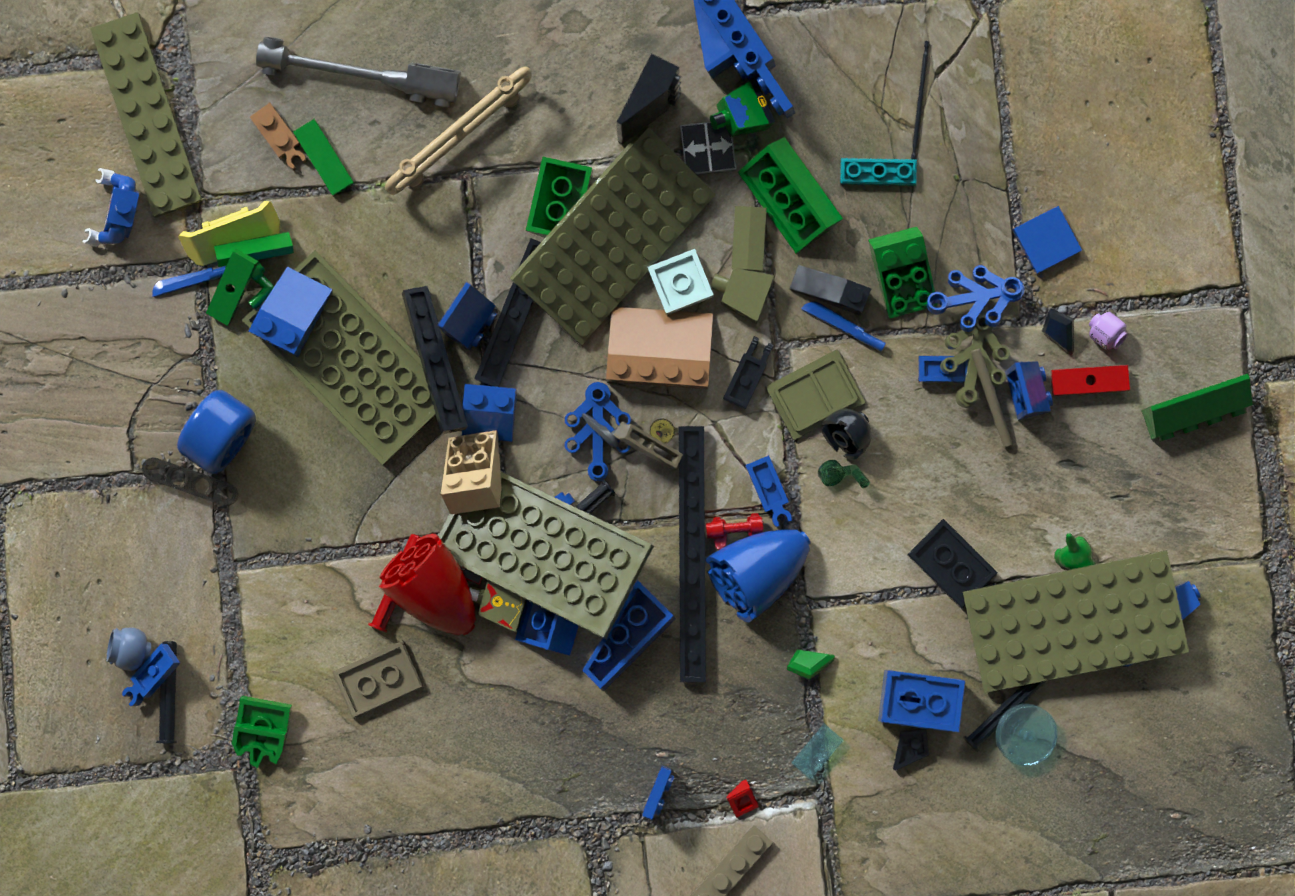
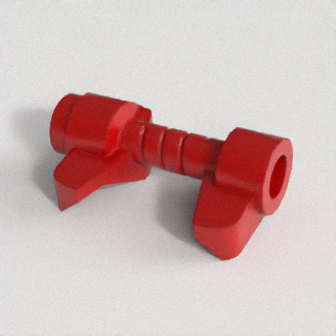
(719, 529)

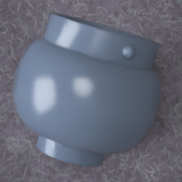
(128, 648)

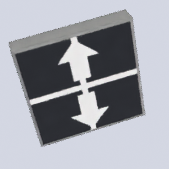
(707, 149)

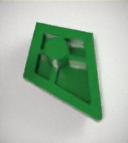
(809, 663)

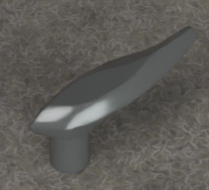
(601, 430)

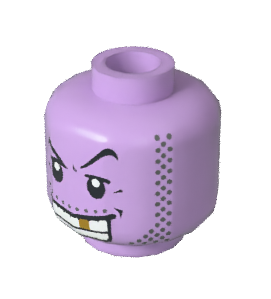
(1108, 330)

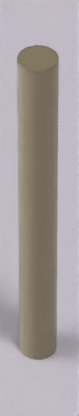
(991, 397)

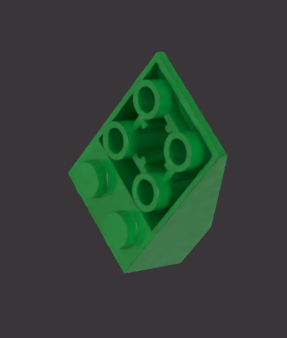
(902, 271)

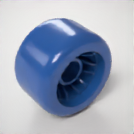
(216, 431)

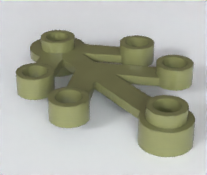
(979, 334)

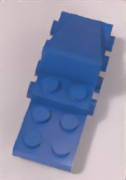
(730, 41)

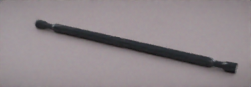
(920, 100)

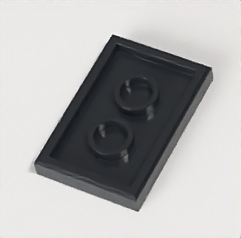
(951, 562)

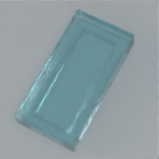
(817, 751)

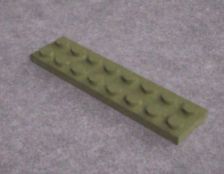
(146, 114)

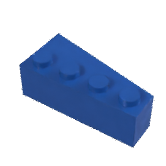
(634, 630)

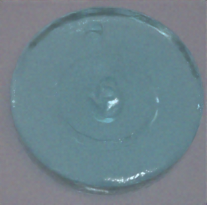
(1026, 734)

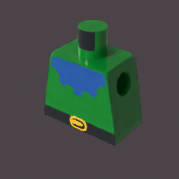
(743, 111)

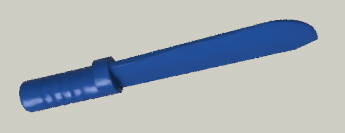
(183, 281)
(839, 322)

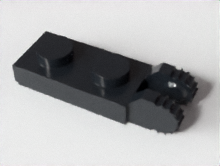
(747, 376)

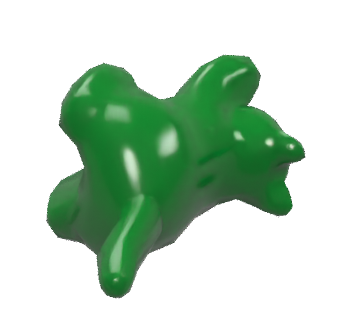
(1075, 554)

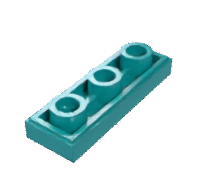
(861, 172)

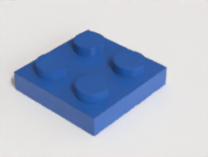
(654, 803)

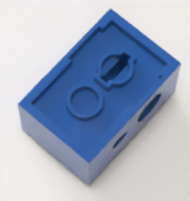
(921, 700)

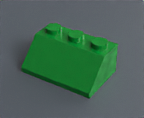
(556, 192)

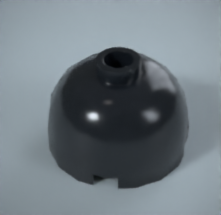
(848, 431)

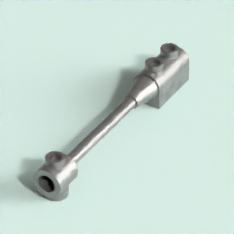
(418, 80)

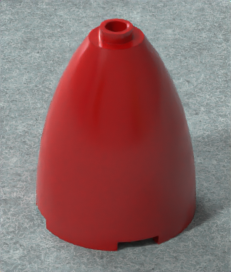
(430, 586)

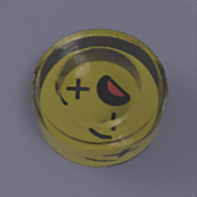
(662, 430)

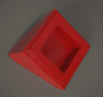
(742, 799)

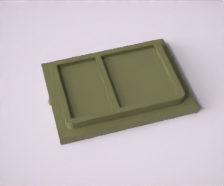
(814, 393)

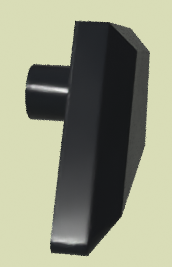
(1060, 330)
(911, 747)

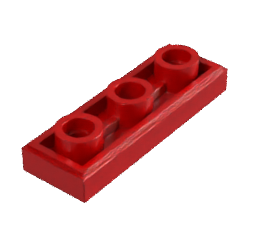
(1105, 380)

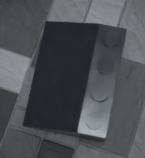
(650, 97)

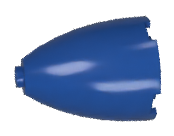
(758, 569)

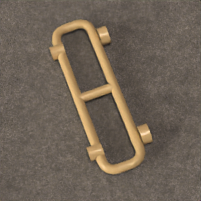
(506, 96)

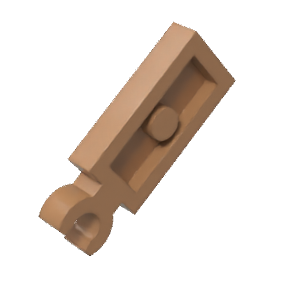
(277, 134)

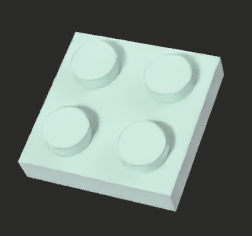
(680, 282)

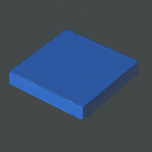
(1047, 240)

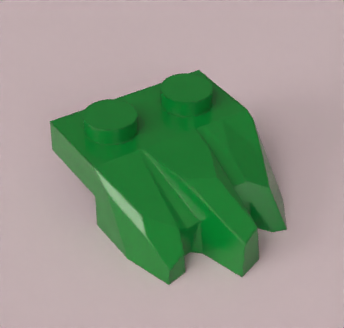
(261, 729)

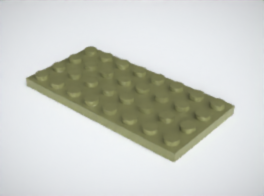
(612, 235)
(359, 367)
(549, 554)
(1075, 621)

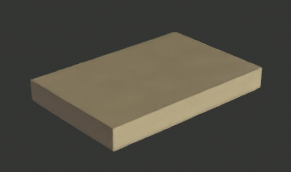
(377, 679)

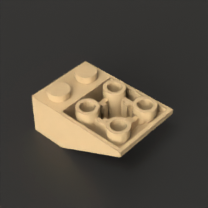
(472, 473)

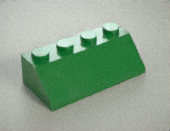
(790, 194)
(1197, 407)

